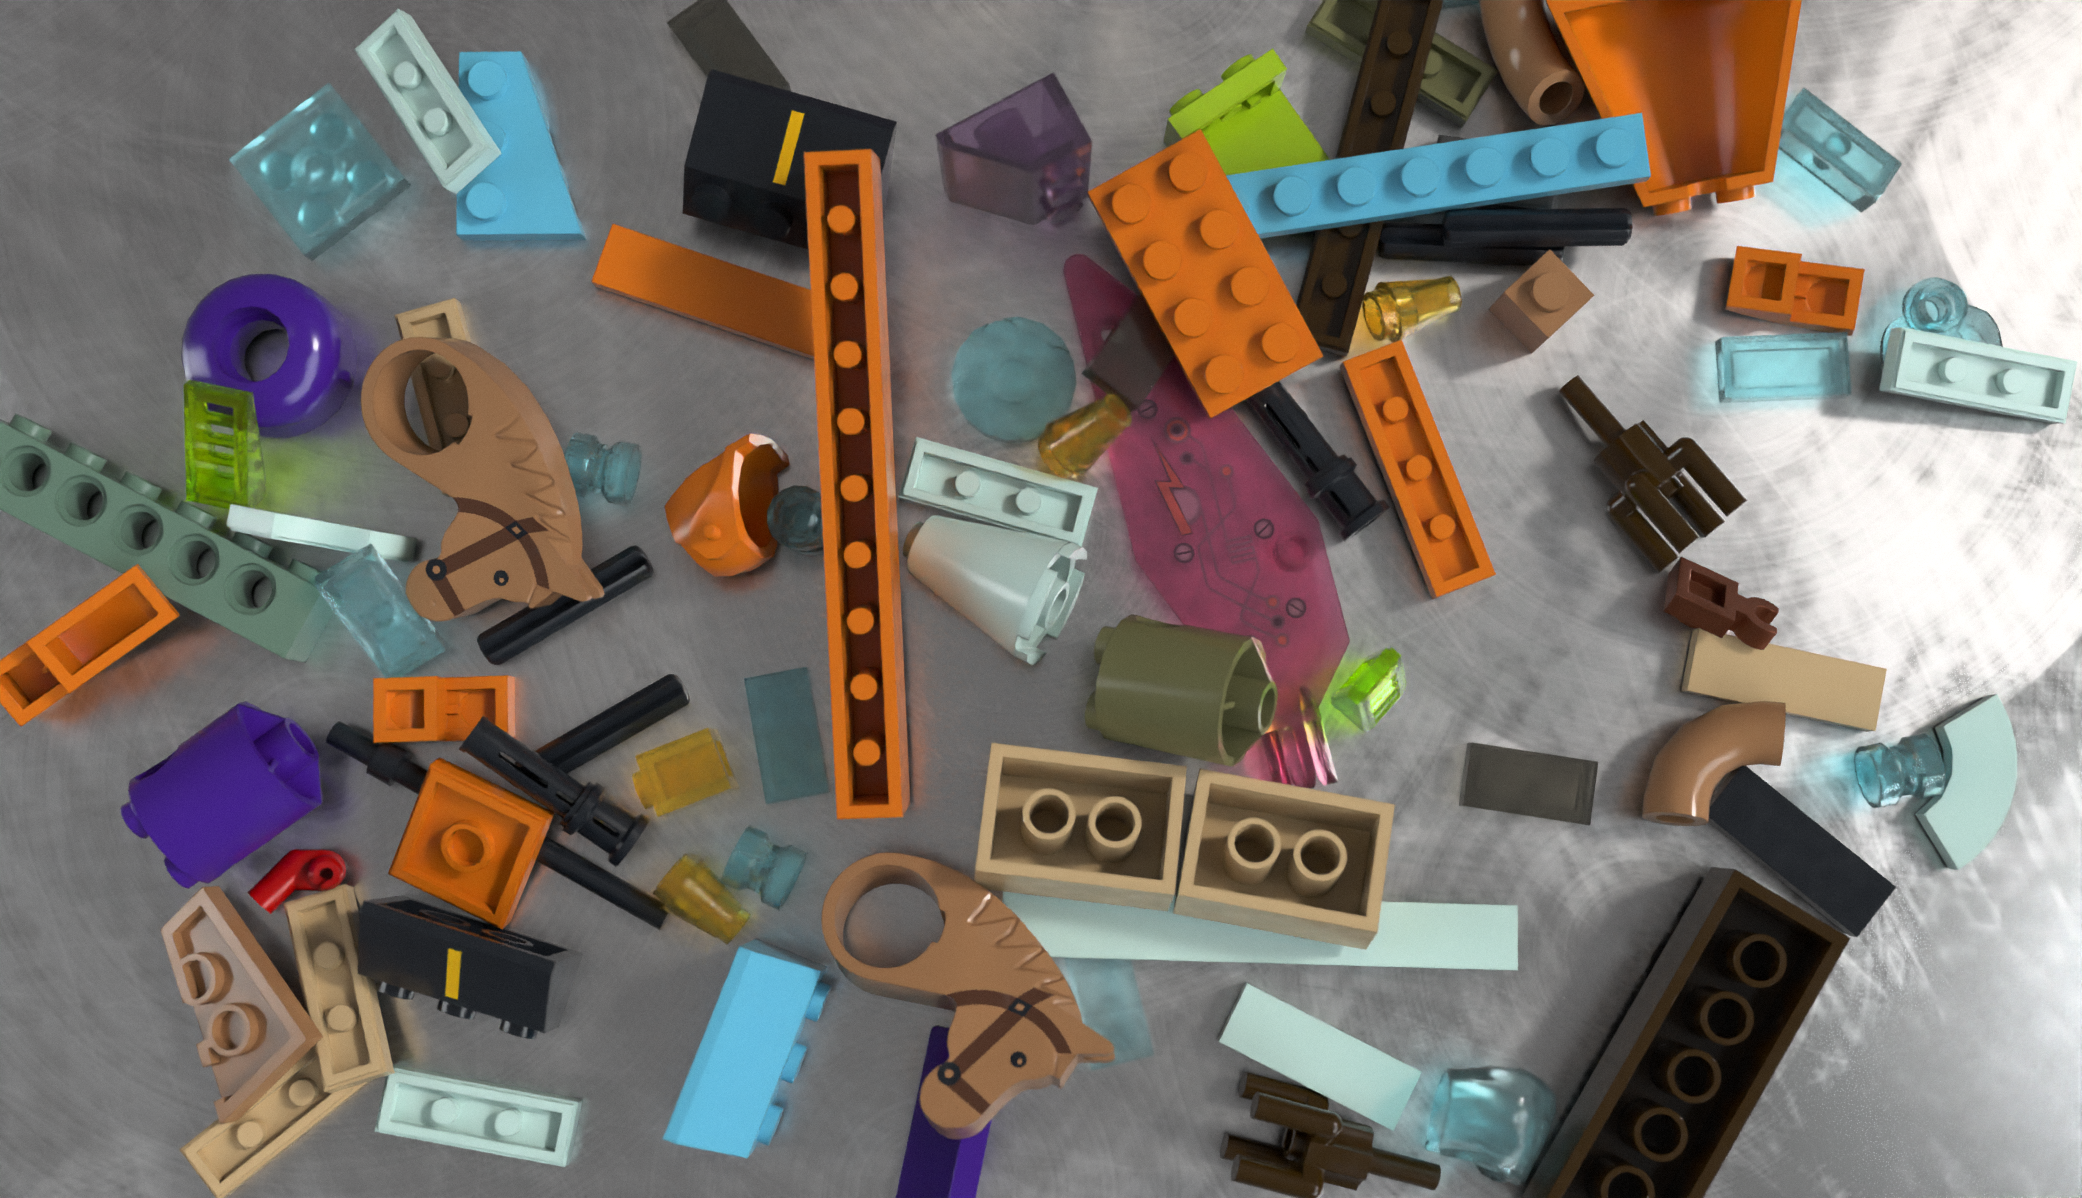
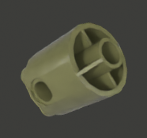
(1181, 689)

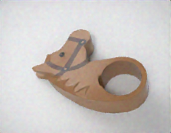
(509, 476)
(1010, 1001)

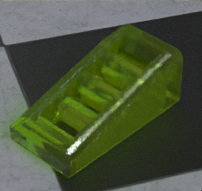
(203, 479)
(1372, 689)

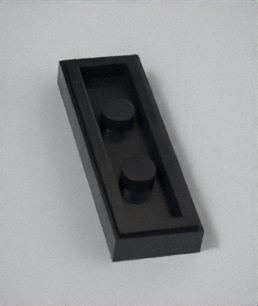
(1798, 851)

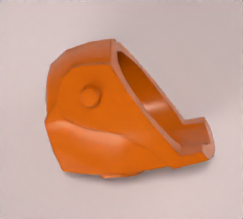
(724, 507)

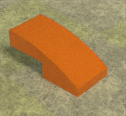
(1794, 292)
(440, 707)

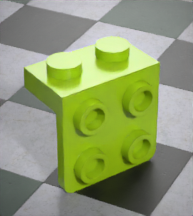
(1247, 119)

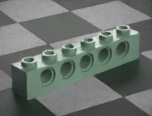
(284, 625)

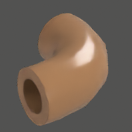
(1531, 59)
(1707, 750)

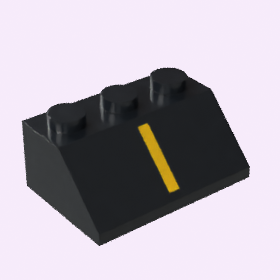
(750, 154)
(465, 964)

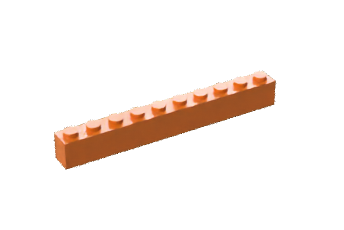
(857, 482)

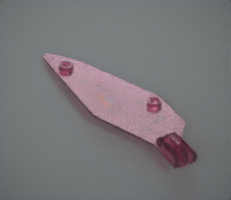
(1224, 536)

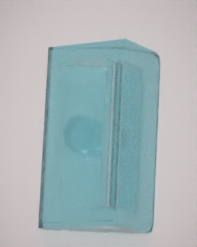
(1836, 151)

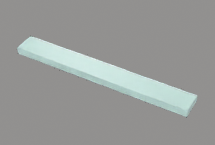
(1406, 936)

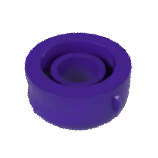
(318, 361)

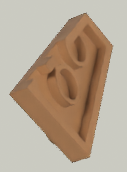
(241, 1002)

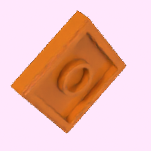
(470, 843)

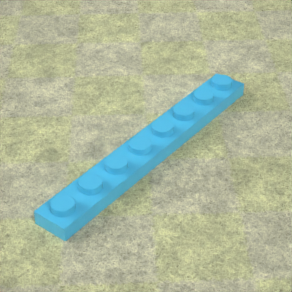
(1445, 176)

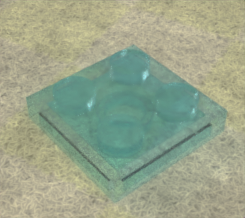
(319, 172)

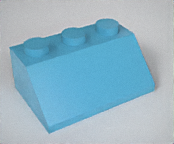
(748, 1051)

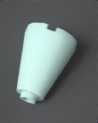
(998, 579)

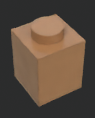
(1540, 301)

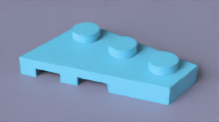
(524, 187)

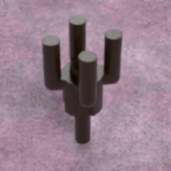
(1649, 476)
(1314, 1147)

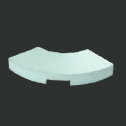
(319, 532)
(1978, 783)

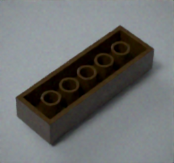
(1693, 1047)

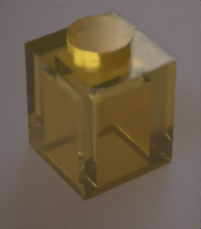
(684, 773)

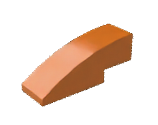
(82, 644)

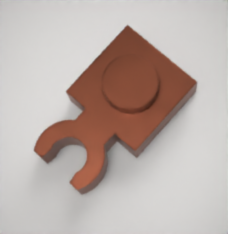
(1713, 604)

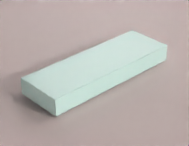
(427, 101)
(1978, 375)
(996, 492)
(1319, 1056)
(479, 1115)

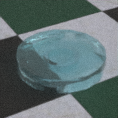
(1013, 379)

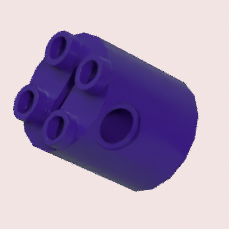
(225, 792)

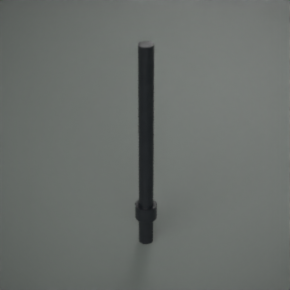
(393, 764)

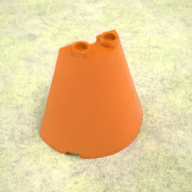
(1703, 79)

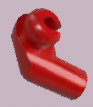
(298, 871)

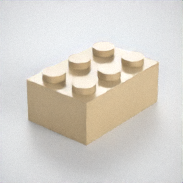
(1081, 827)
(1284, 859)

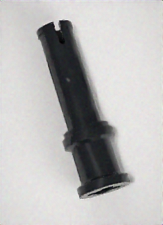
(1328, 475)
(589, 801)

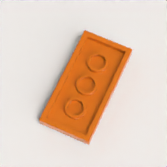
(1204, 274)

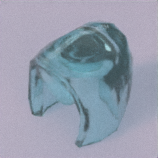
(1492, 1119)

